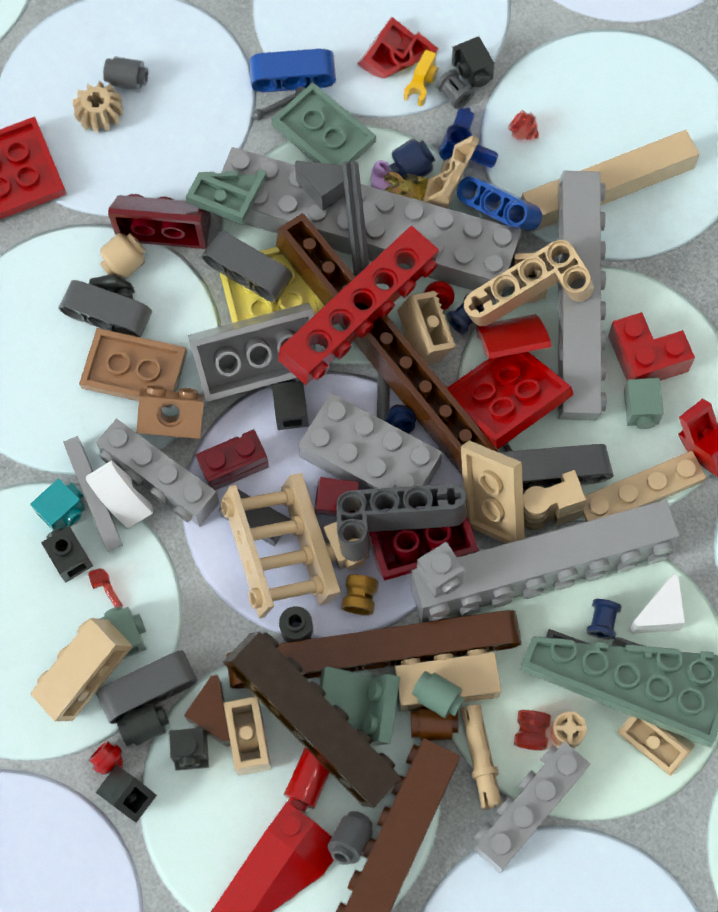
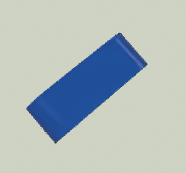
(292, 70)
(509, 209)

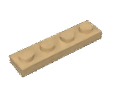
(645, 487)

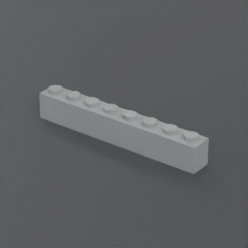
(580, 322)

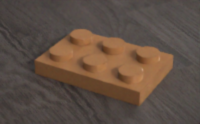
(125, 363)

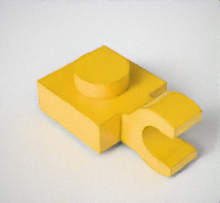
(424, 73)

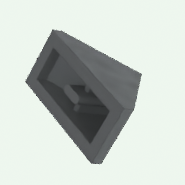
(321, 182)

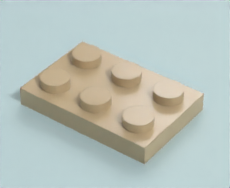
(493, 492)

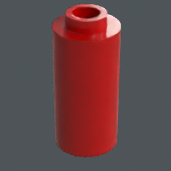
(306, 782)

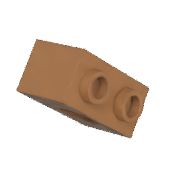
(184, 424)

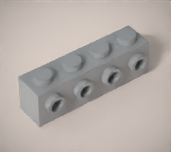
(158, 473)
(531, 807)

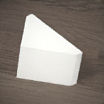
(663, 611)

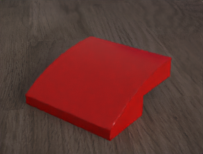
(513, 336)

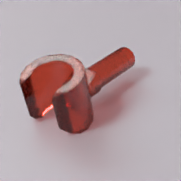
(101, 578)

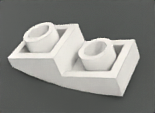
(118, 495)

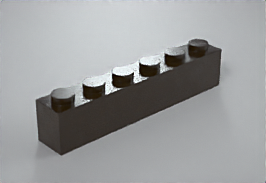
(312, 719)

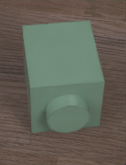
(643, 402)

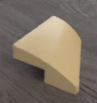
(443, 186)

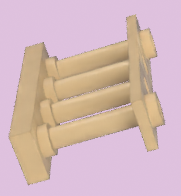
(302, 524)

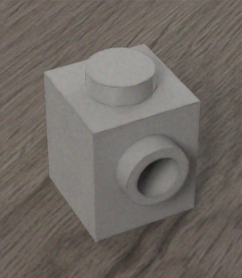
(441, 570)

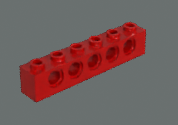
(409, 249)

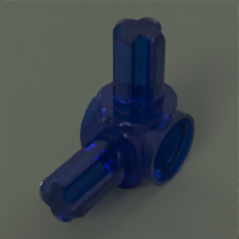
(460, 131)

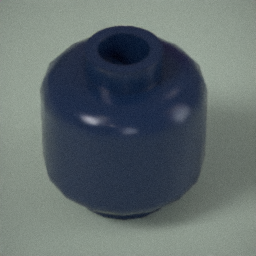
(412, 158)

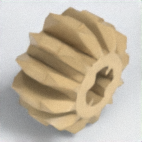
(98, 107)

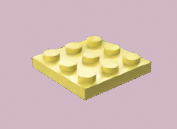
(246, 304)

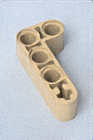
(527, 289)

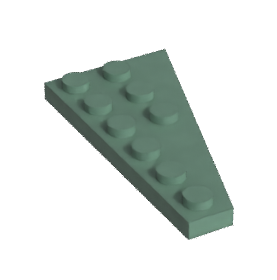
(643, 681)

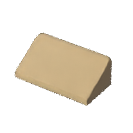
(657, 744)

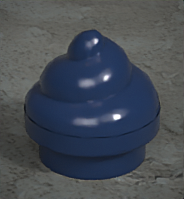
(401, 418)

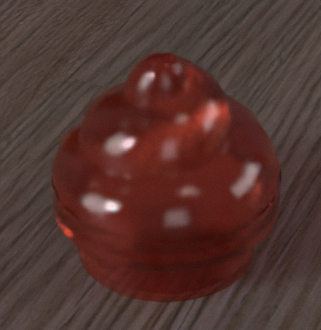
(524, 126)

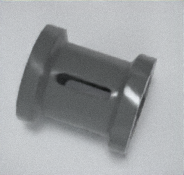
(455, 89)

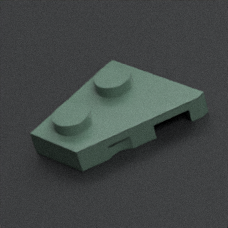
(226, 193)

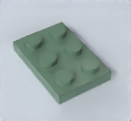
(323, 128)

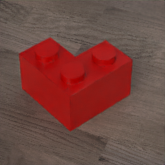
(648, 357)

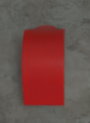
(701, 434)

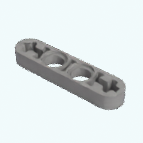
(99, 511)

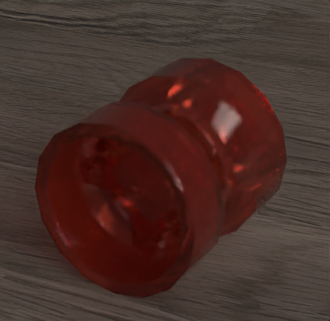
(532, 730)

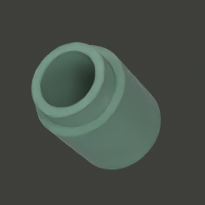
(438, 694)

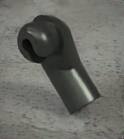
(115, 284)

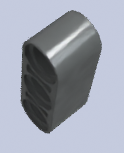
(247, 266)
(105, 309)
(147, 685)

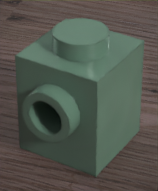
(129, 626)

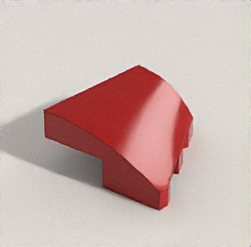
(394, 50)

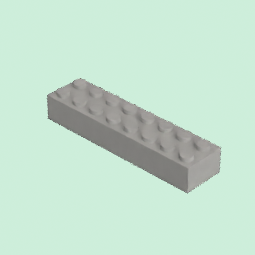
(553, 561)

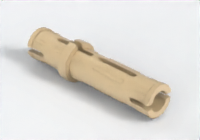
(481, 757)

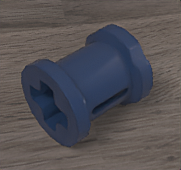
(459, 318)
(604, 619)

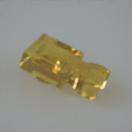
(409, 186)

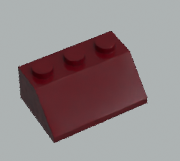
(160, 221)
(398, 550)

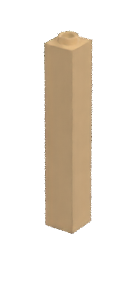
(626, 173)

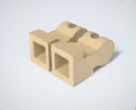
(558, 503)

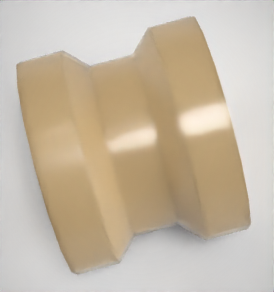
(570, 724)

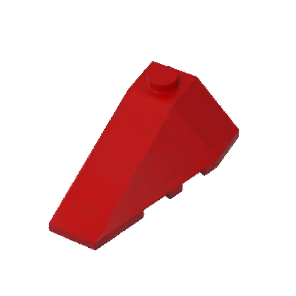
(280, 865)

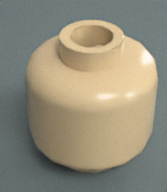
(122, 255)

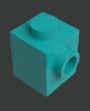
(59, 505)

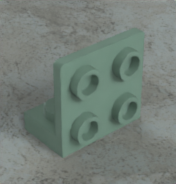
(365, 699)

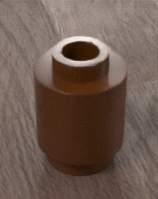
(432, 726)

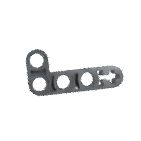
(546, 465)
(442, 507)

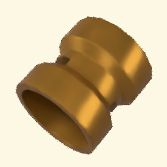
(359, 594)

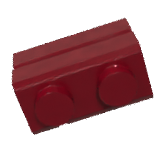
(232, 460)

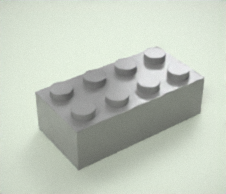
(246, 352)
(366, 449)

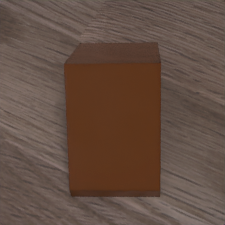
(209, 711)

